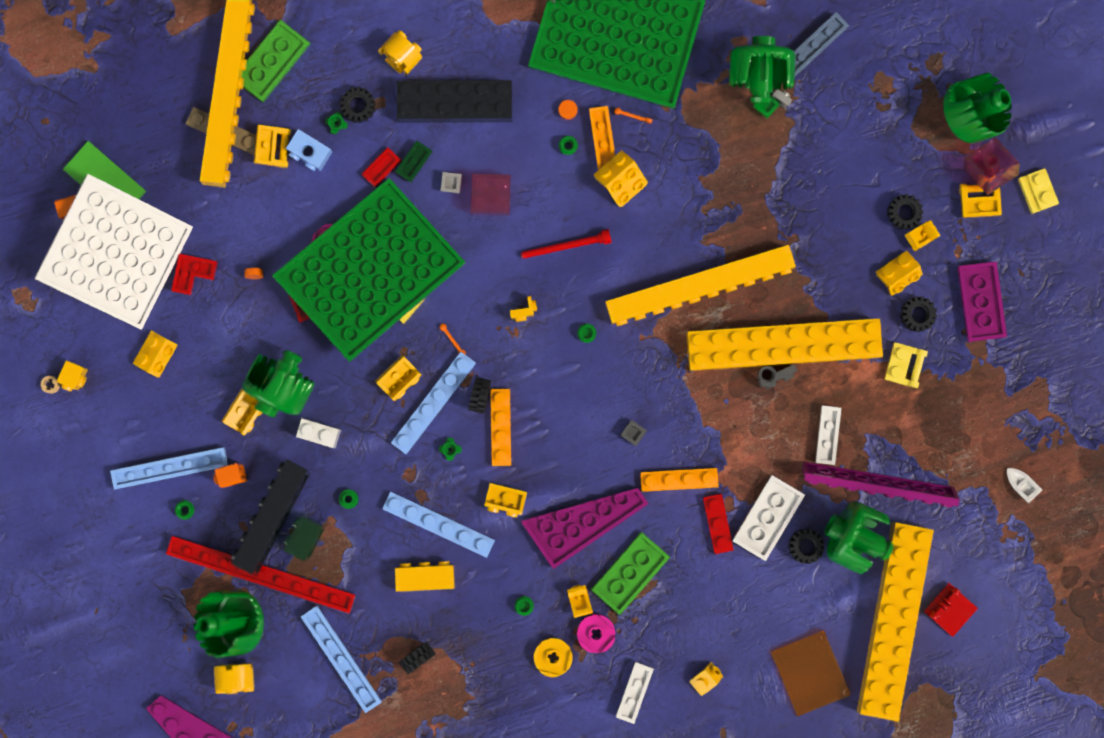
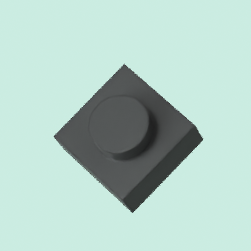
(633, 433)

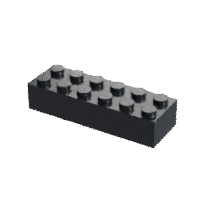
(454, 101)
(271, 517)

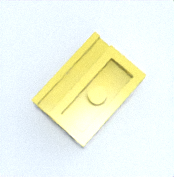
(1038, 191)

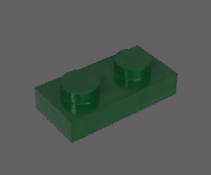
(414, 161)

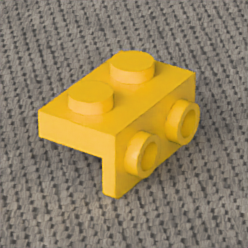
(899, 273)
(155, 354)
(398, 378)
(242, 413)
(505, 499)

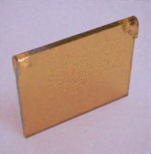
(810, 673)

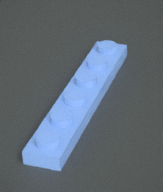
(433, 403)
(169, 468)
(438, 524)
(341, 659)

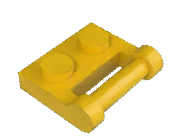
(266, 146)
(979, 205)

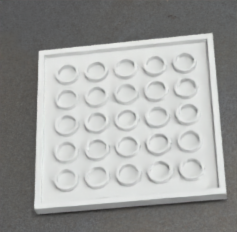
(113, 252)

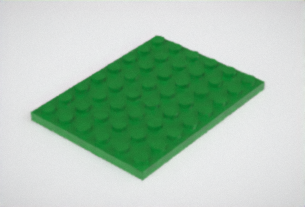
(619, 45)
(369, 270)

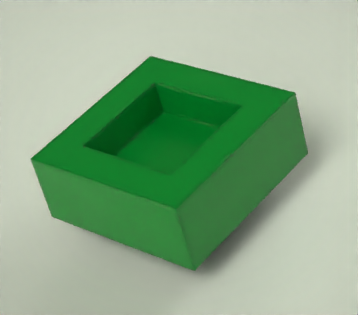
(767, 109)

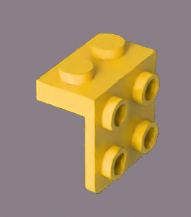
(621, 178)

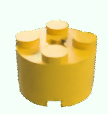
(401, 53)
(234, 678)

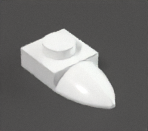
(1023, 484)

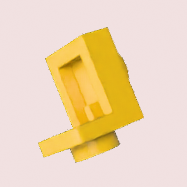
(922, 235)
(521, 314)
(579, 600)
(706, 679)

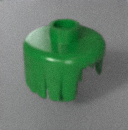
(761, 68)
(977, 108)
(279, 385)
(851, 537)
(229, 623)

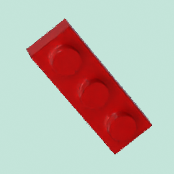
(718, 524)

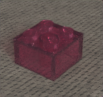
(991, 166)
(491, 194)

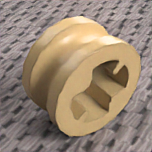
(45, 388)

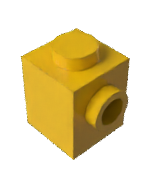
(72, 376)

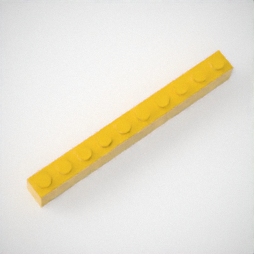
(226, 93)
(701, 284)

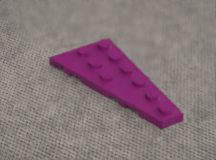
(573, 528)
(180, 722)

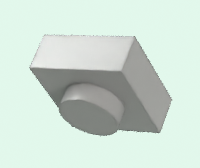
(782, 97)
(451, 182)

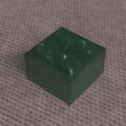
(304, 537)

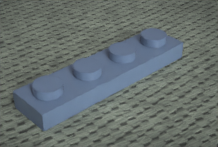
(819, 41)

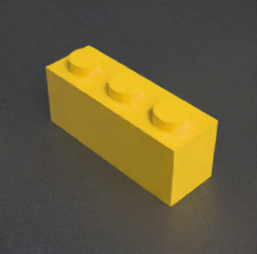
(424, 576)

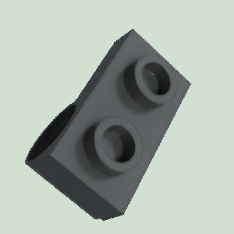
(786, 374)

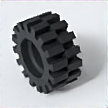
(346, 104)
(916, 209)
(928, 308)
(479, 395)
(816, 552)
(417, 657)

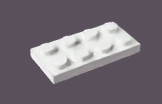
(768, 518)

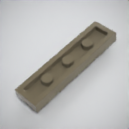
(244, 140)

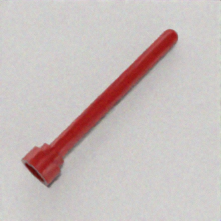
(602, 237)

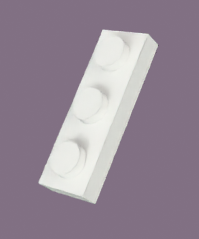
(828, 435)
(634, 692)

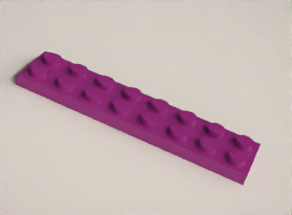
(878, 483)

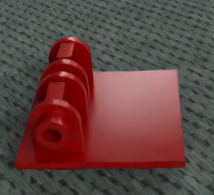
(950, 609)

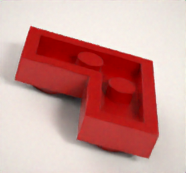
(189, 268)

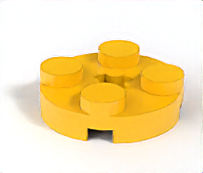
(559, 666)

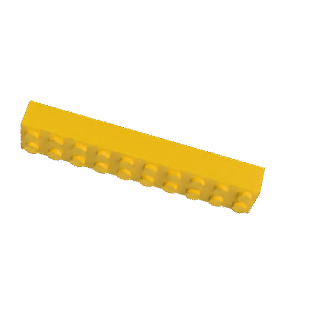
(784, 344)
(895, 622)

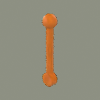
(618, 111)
(443, 327)

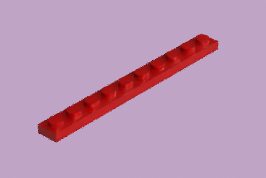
(266, 577)

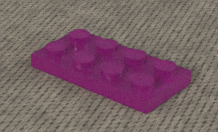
(982, 301)

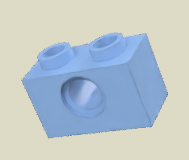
(302, 141)

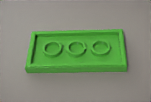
(273, 60)
(93, 162)
(630, 573)

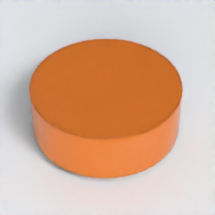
(568, 109)
(254, 273)

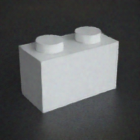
(318, 433)

